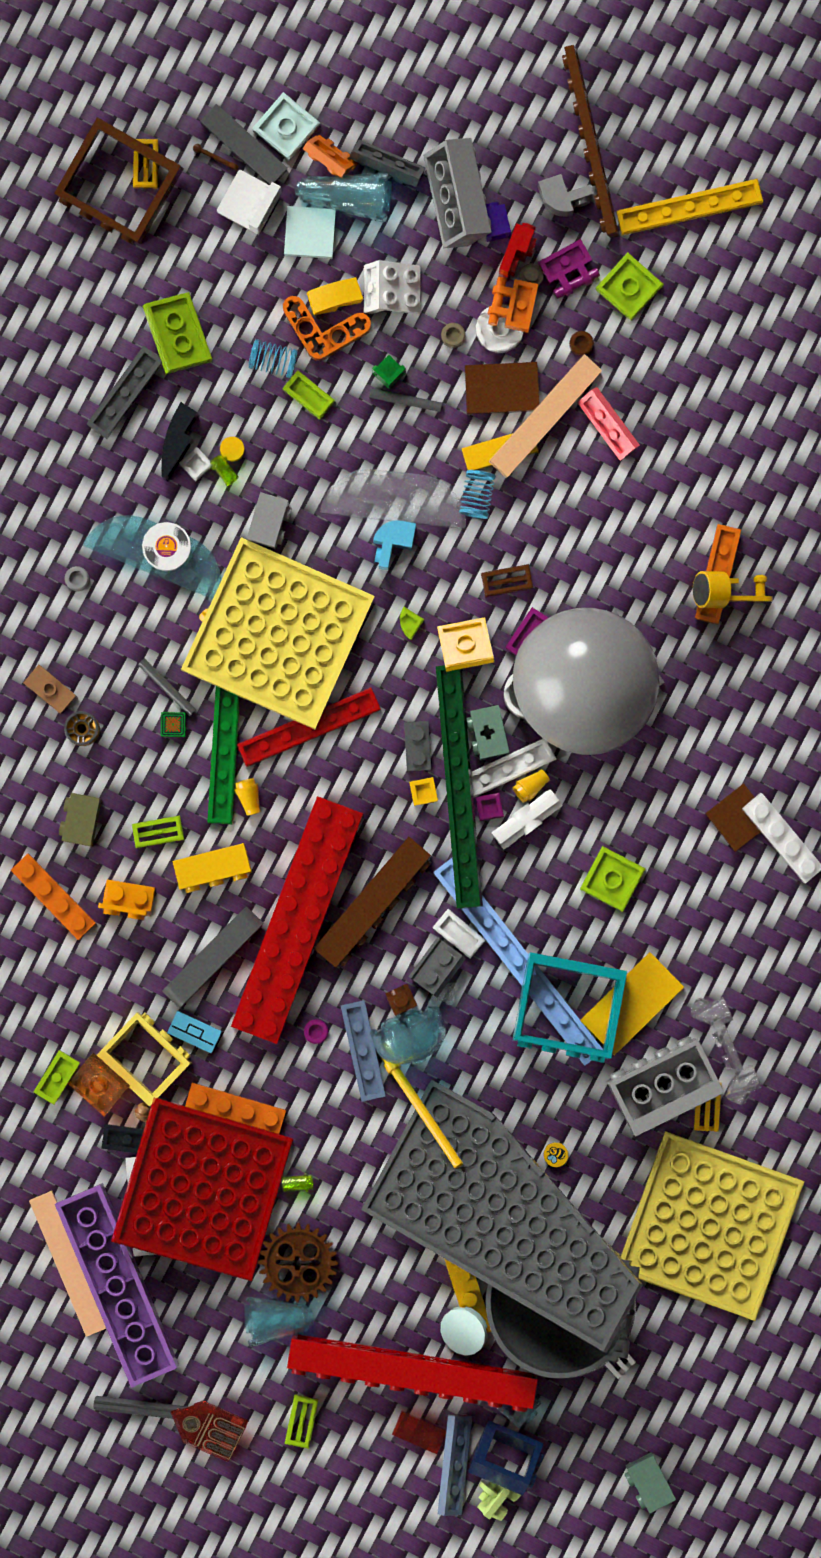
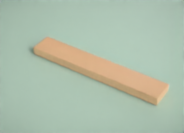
(545, 416)
(67, 1263)

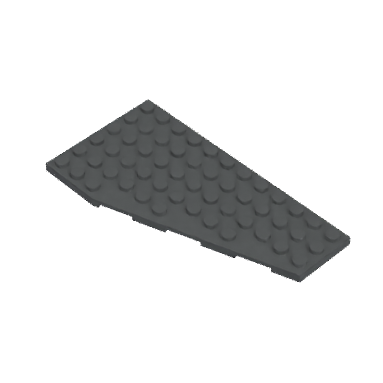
(501, 1219)

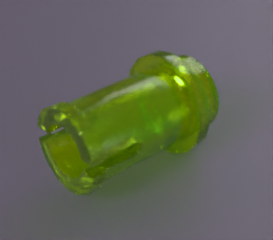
(223, 469)
(296, 1183)

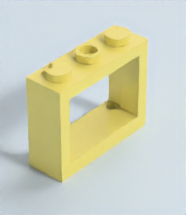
(163, 1038)

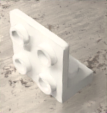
(249, 201)
(391, 287)

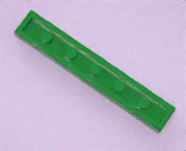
(223, 757)

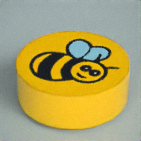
(555, 1154)

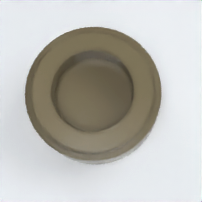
(453, 335)

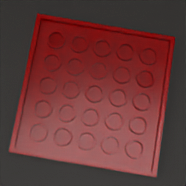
(202, 1189)

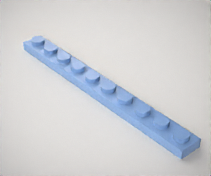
(515, 959)

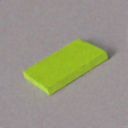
(177, 333)

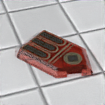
(210, 1429)

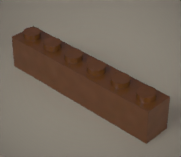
(372, 902)

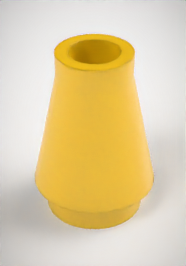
(529, 786)
(248, 795)

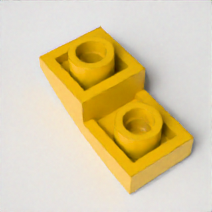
(334, 295)

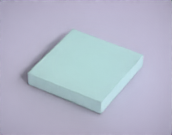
(286, 126)
(309, 232)

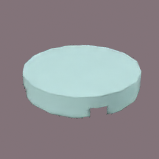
(464, 1330)

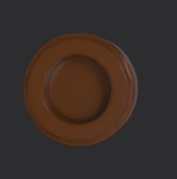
(581, 343)

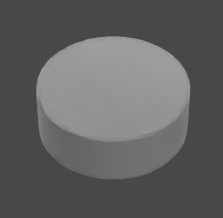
(77, 578)

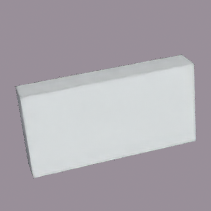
(459, 933)

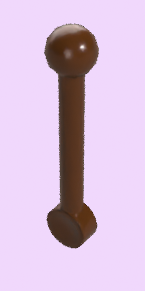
(197, 148)

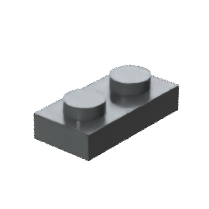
(417, 746)

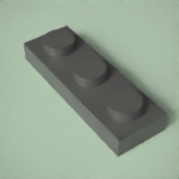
(386, 162)

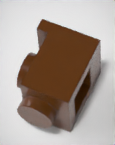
(401, 999)

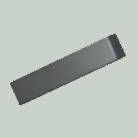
(212, 957)

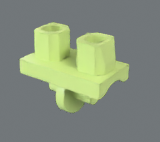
(492, 1500)

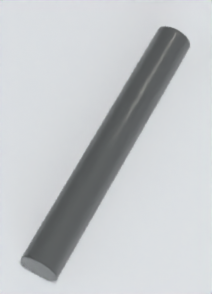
(405, 400)
(166, 686)

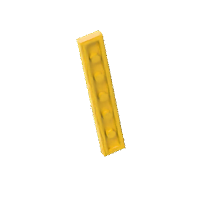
(689, 207)

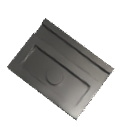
(437, 967)

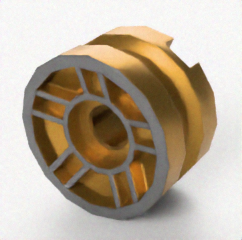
(82, 718)

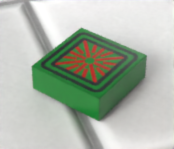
(173, 724)

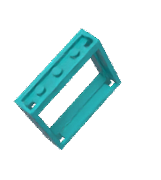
(577, 967)

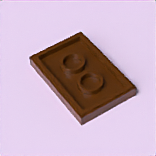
(501, 388)

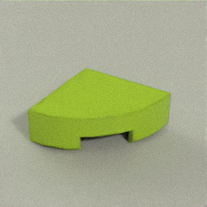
(410, 622)

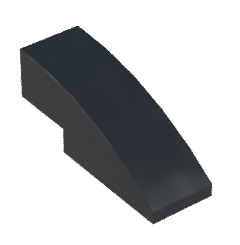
(177, 440)

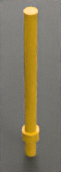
(395, 1070)

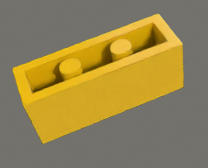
(212, 867)

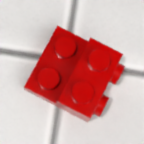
(519, 247)

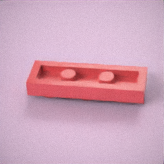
(608, 423)

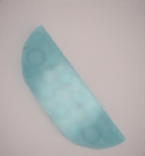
(123, 539)

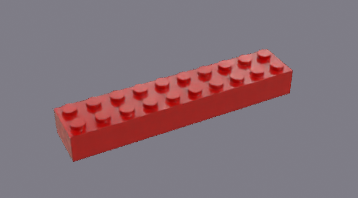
(297, 920)
(412, 1371)

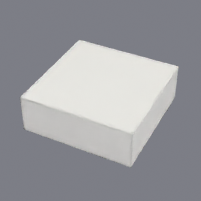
(196, 464)

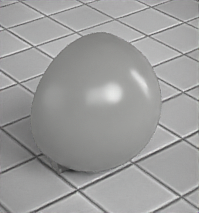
(586, 680)

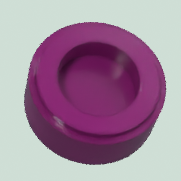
(316, 1031)

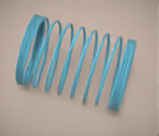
(293, 356)
(477, 513)

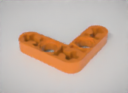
(326, 337)

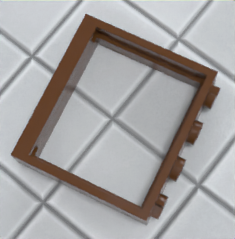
(106, 222)

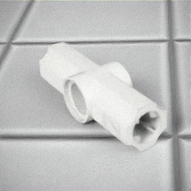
(526, 819)

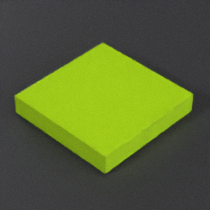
(629, 286)
(612, 878)

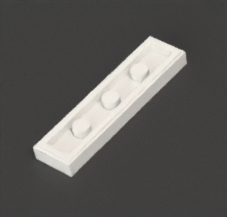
(511, 767)

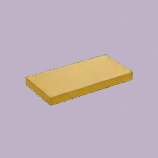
(645, 993)

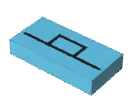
(194, 1032)

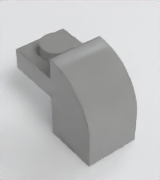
(558, 200)

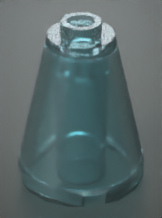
(274, 1320)

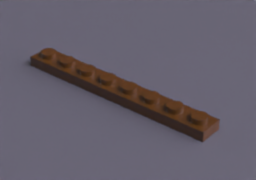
(588, 132)

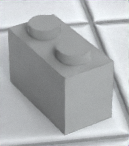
(269, 520)

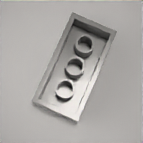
(457, 193)

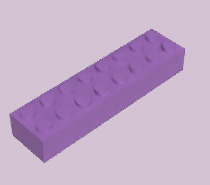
(117, 1286)

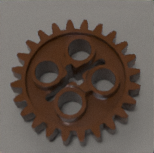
(297, 1285)

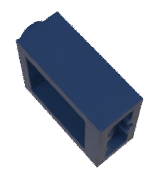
(500, 1475)

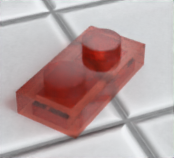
(419, 1432)

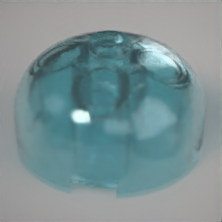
(410, 1036)

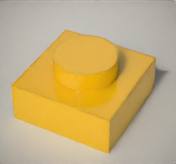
(423, 791)

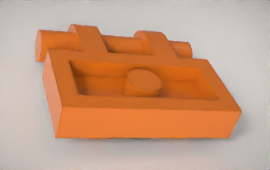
(329, 155)
(521, 304)

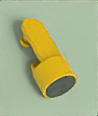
(713, 590)

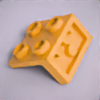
(128, 898)

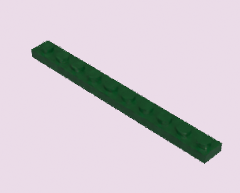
(459, 788)

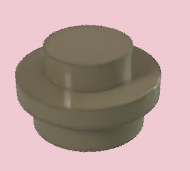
(531, 273)

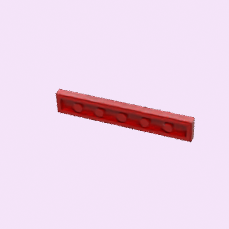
(295, 733)

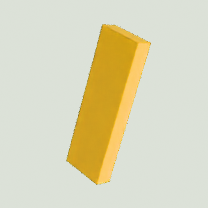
(478, 455)

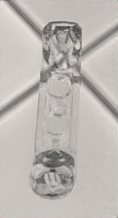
(744, 1079)

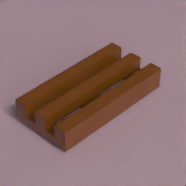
(486, 584)

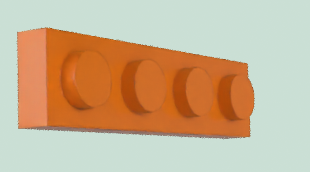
(720, 559)
(53, 896)
(235, 1108)

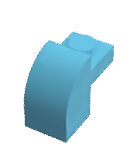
(390, 535)

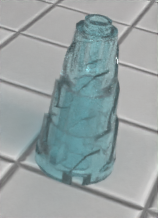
(355, 194)

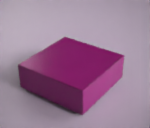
(489, 807)

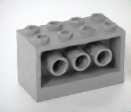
(659, 1102)

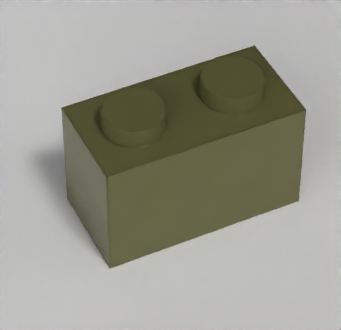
(80, 819)

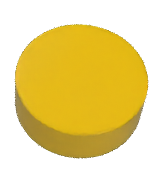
(232, 448)

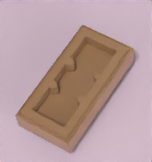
(49, 689)

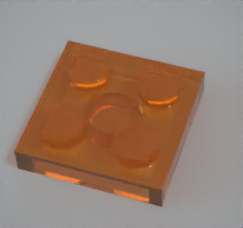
(98, 1084)

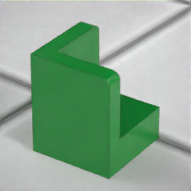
(389, 372)

